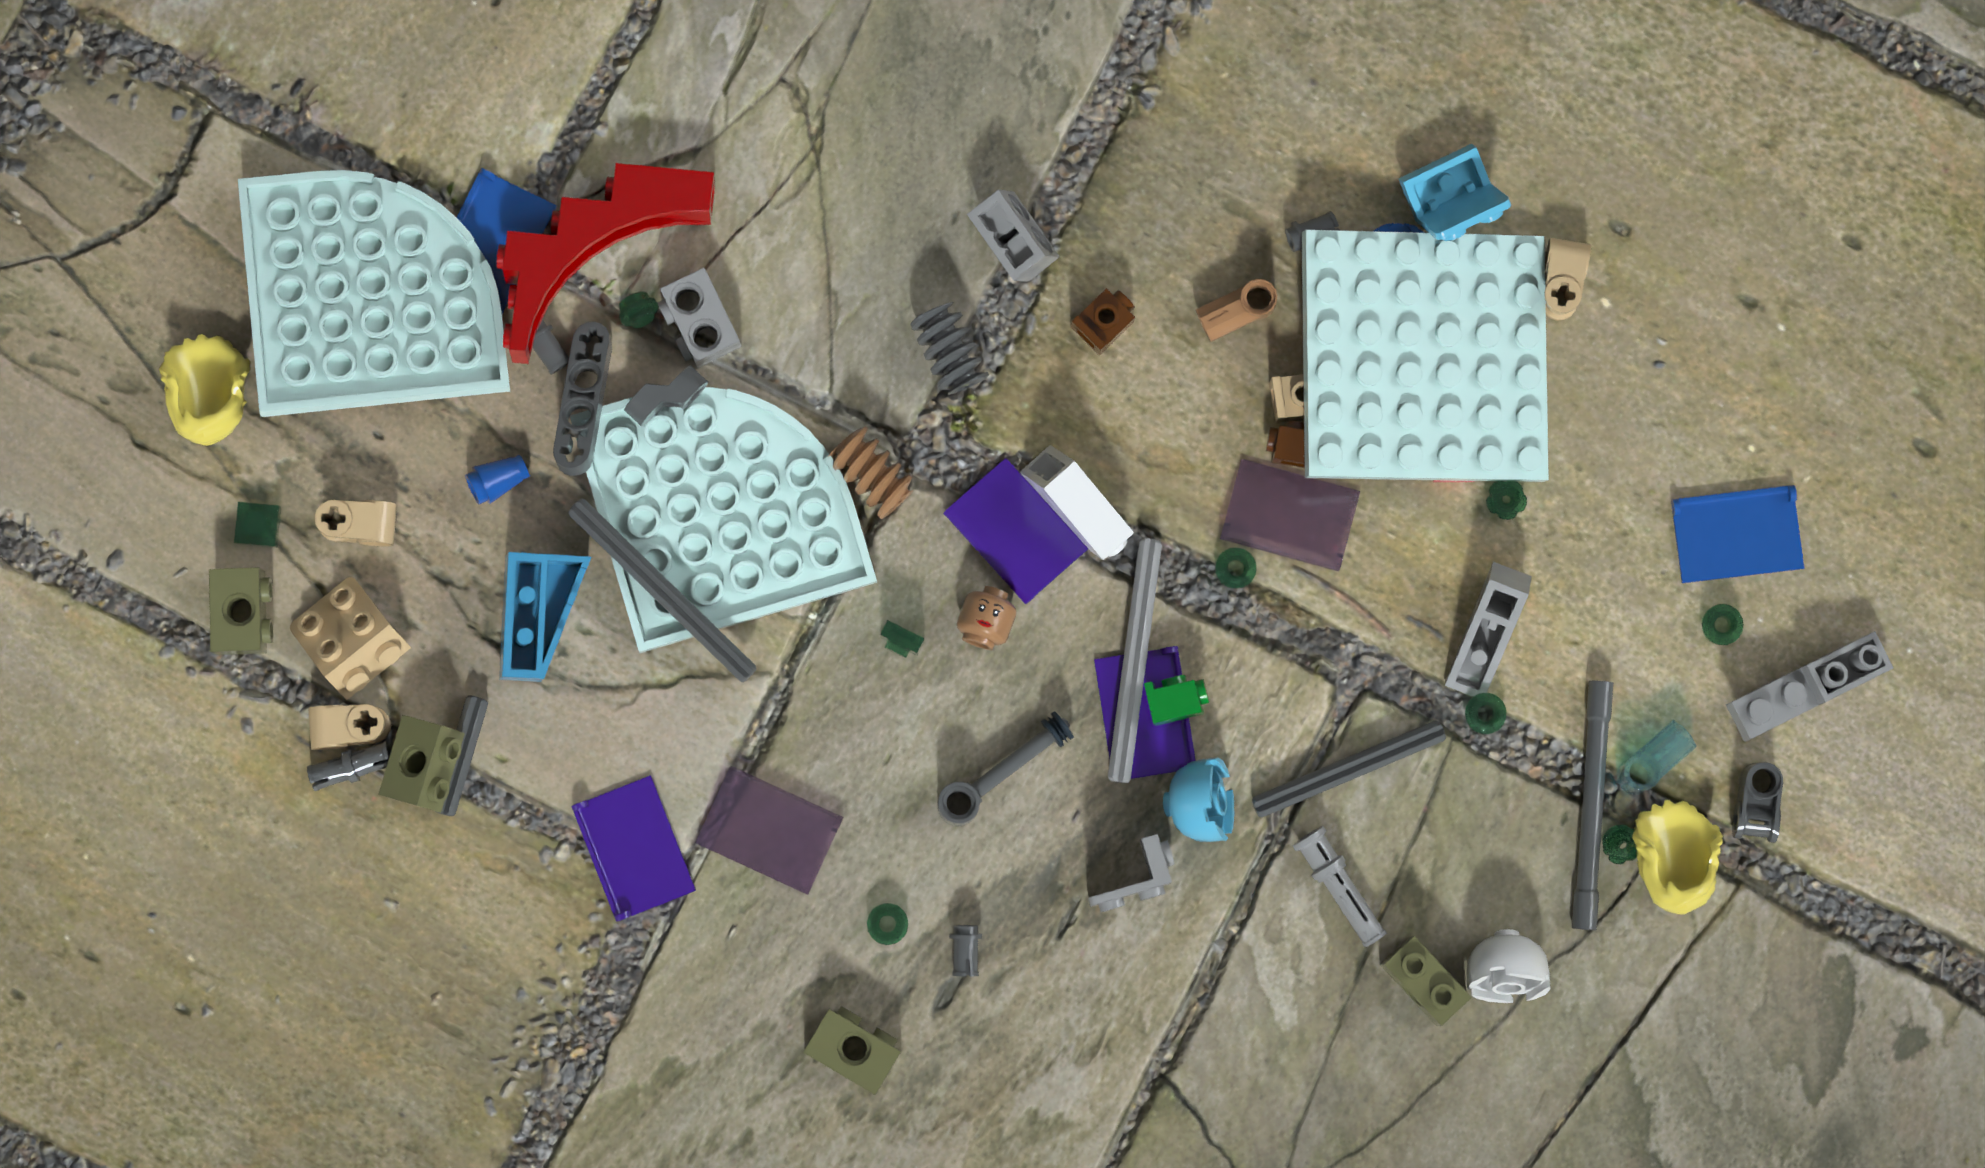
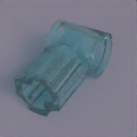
(1657, 757)

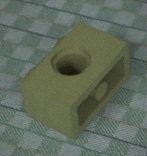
(225, 591)
(421, 763)
(1425, 981)
(828, 1043)

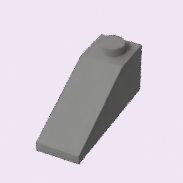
(1489, 629)

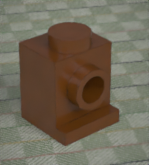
(1101, 335)
(1287, 444)

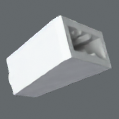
(1077, 502)

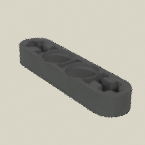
(582, 398)

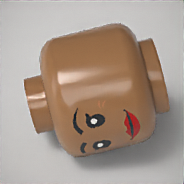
(986, 618)

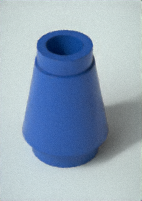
(496, 478)

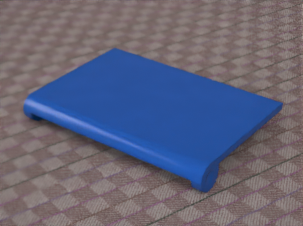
(501, 207)
(1737, 534)

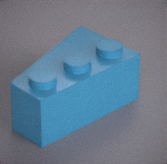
(535, 609)

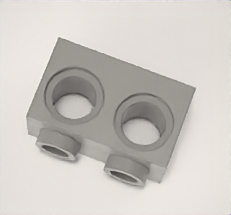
(1013, 235)
(707, 314)

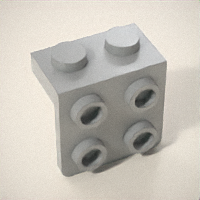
(1158, 858)

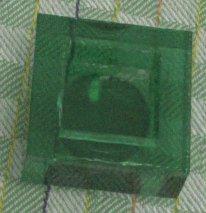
(257, 524)
(901, 640)

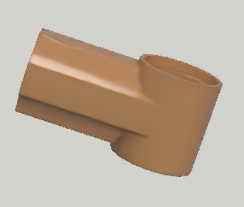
(1233, 310)

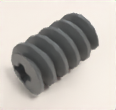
(948, 349)

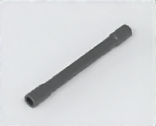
(1586, 893)

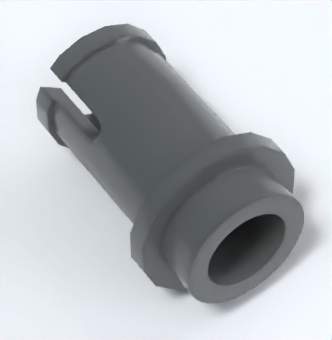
(1294, 233)
(549, 349)
(965, 950)

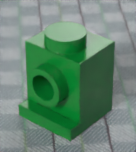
(1176, 699)

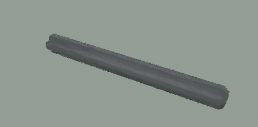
(662, 590)

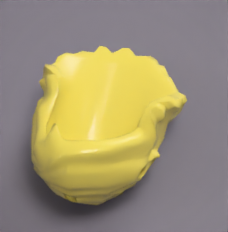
(204, 388)
(1677, 855)

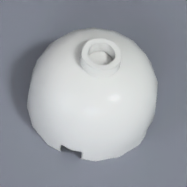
(1506, 967)

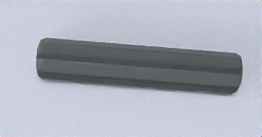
(470, 724)

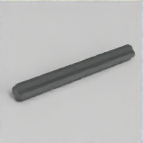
(1348, 768)

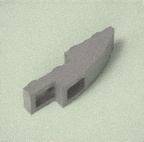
(1809, 686)

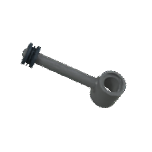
(1055, 731)

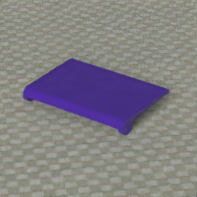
(1015, 531)
(1159, 747)
(633, 848)

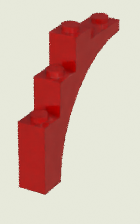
(635, 202)

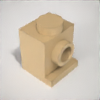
(1284, 401)

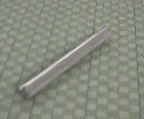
(1134, 660)

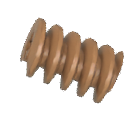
(872, 472)

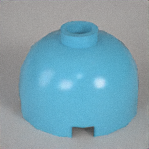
(1200, 802)

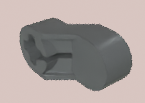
(654, 397)

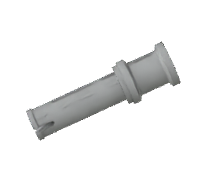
(1330, 870)

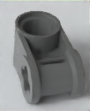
(1758, 805)

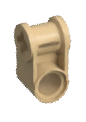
(1565, 271)
(365, 522)
(341, 726)

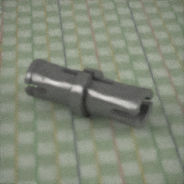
(349, 766)

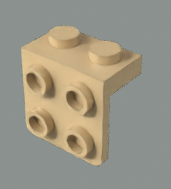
(348, 637)

